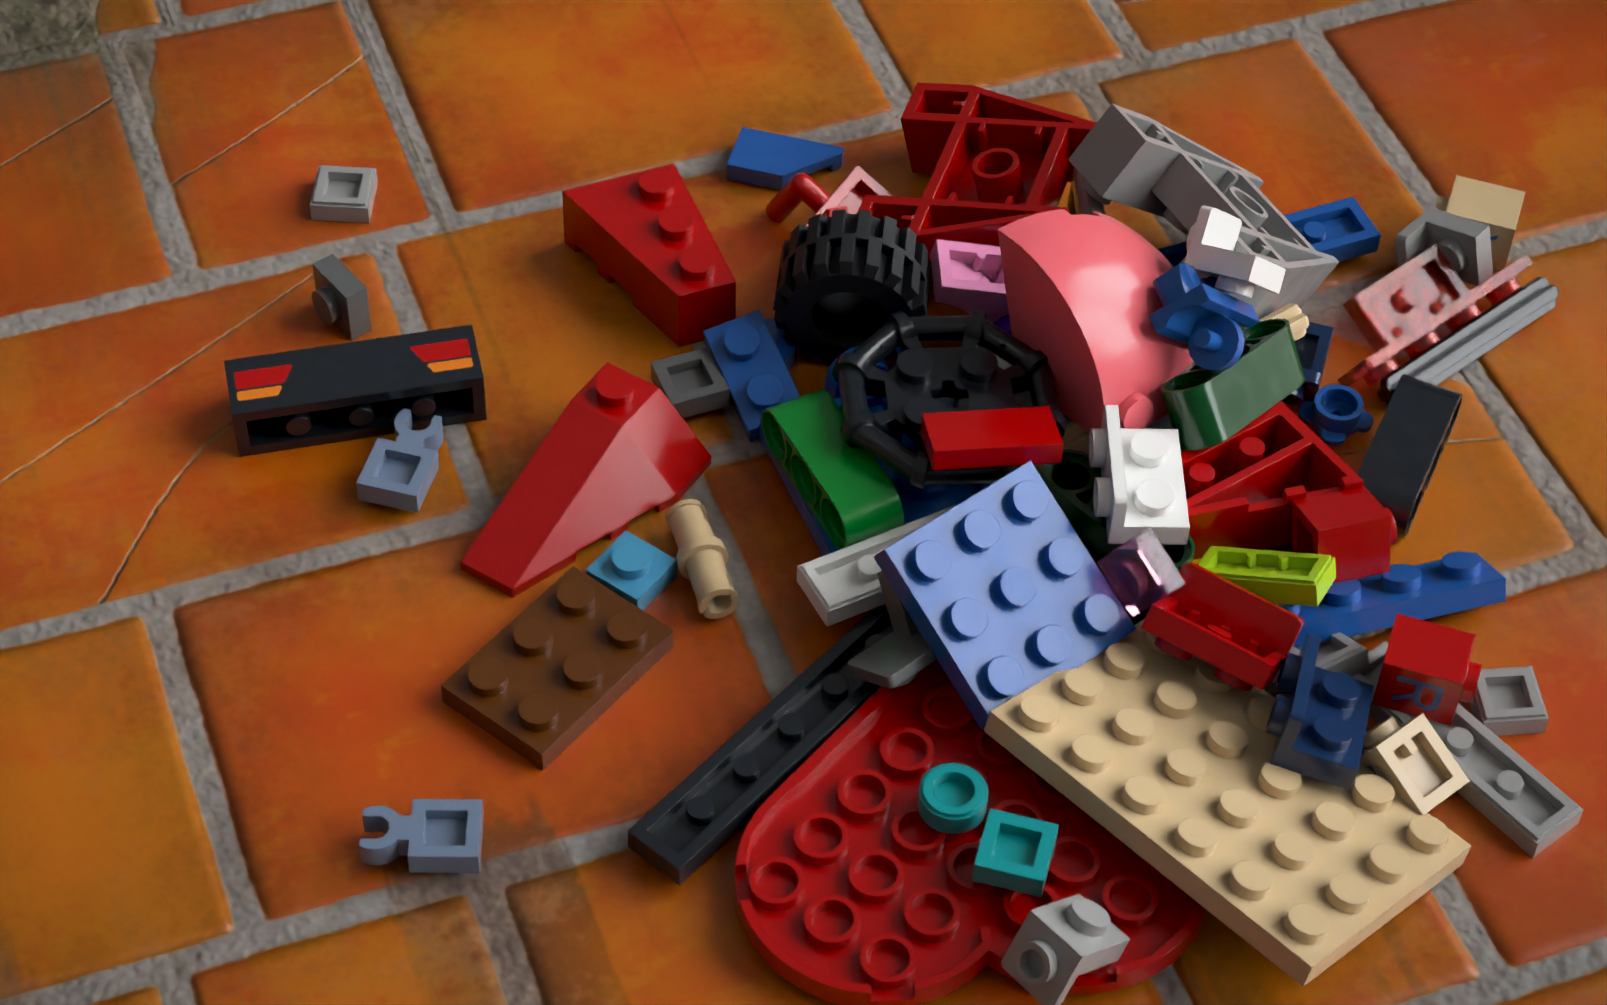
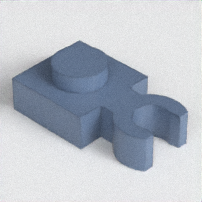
(403, 469)
(435, 837)

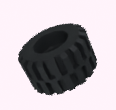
(845, 279)

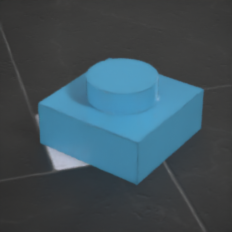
(634, 569)

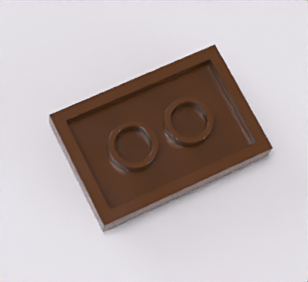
(557, 667)

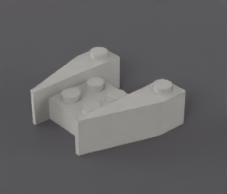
(1168, 175)

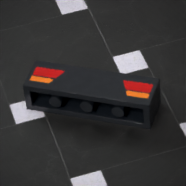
(354, 389)

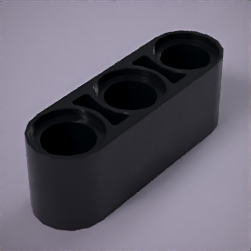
(1409, 447)

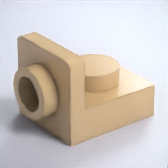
(1413, 762)

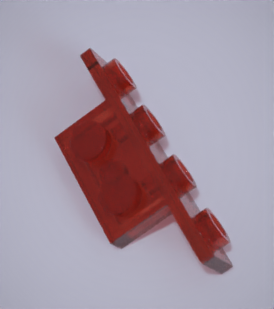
(1414, 302)

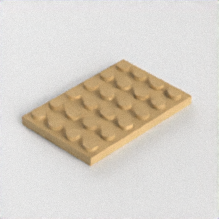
(1191, 788)

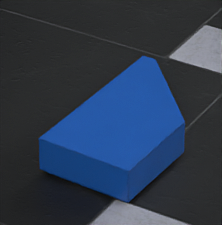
(774, 158)

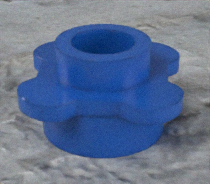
(1336, 414)

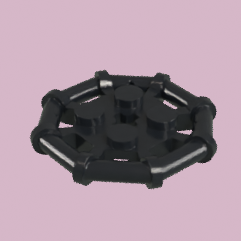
(931, 373)

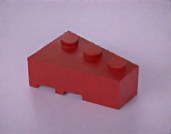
(656, 247)
(1246, 485)

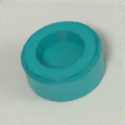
(952, 798)

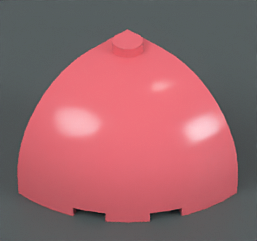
(1085, 300)

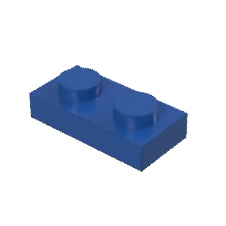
(750, 368)

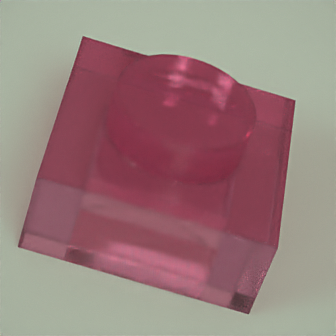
(1141, 572)

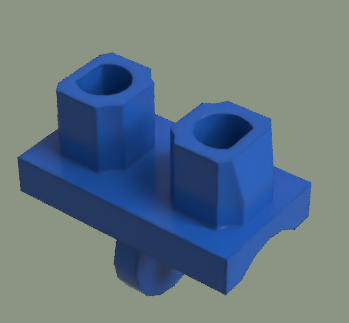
(1202, 317)

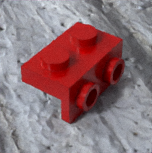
(1224, 627)

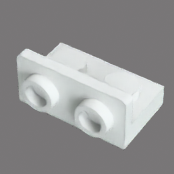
(1138, 481)

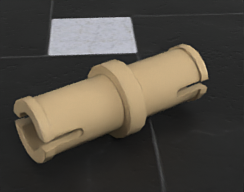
(702, 559)

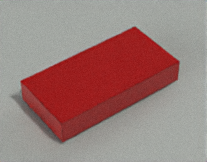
(991, 438)

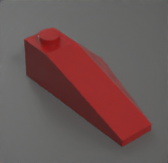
(597, 469)

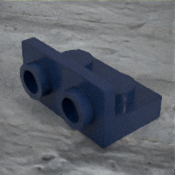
(1319, 718)

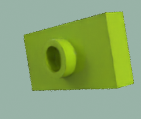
(1274, 575)

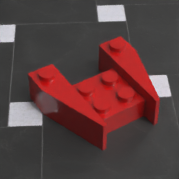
(987, 163)

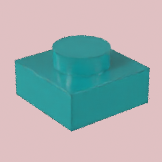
(1015, 852)

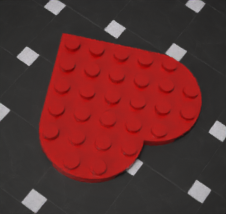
(882, 909)

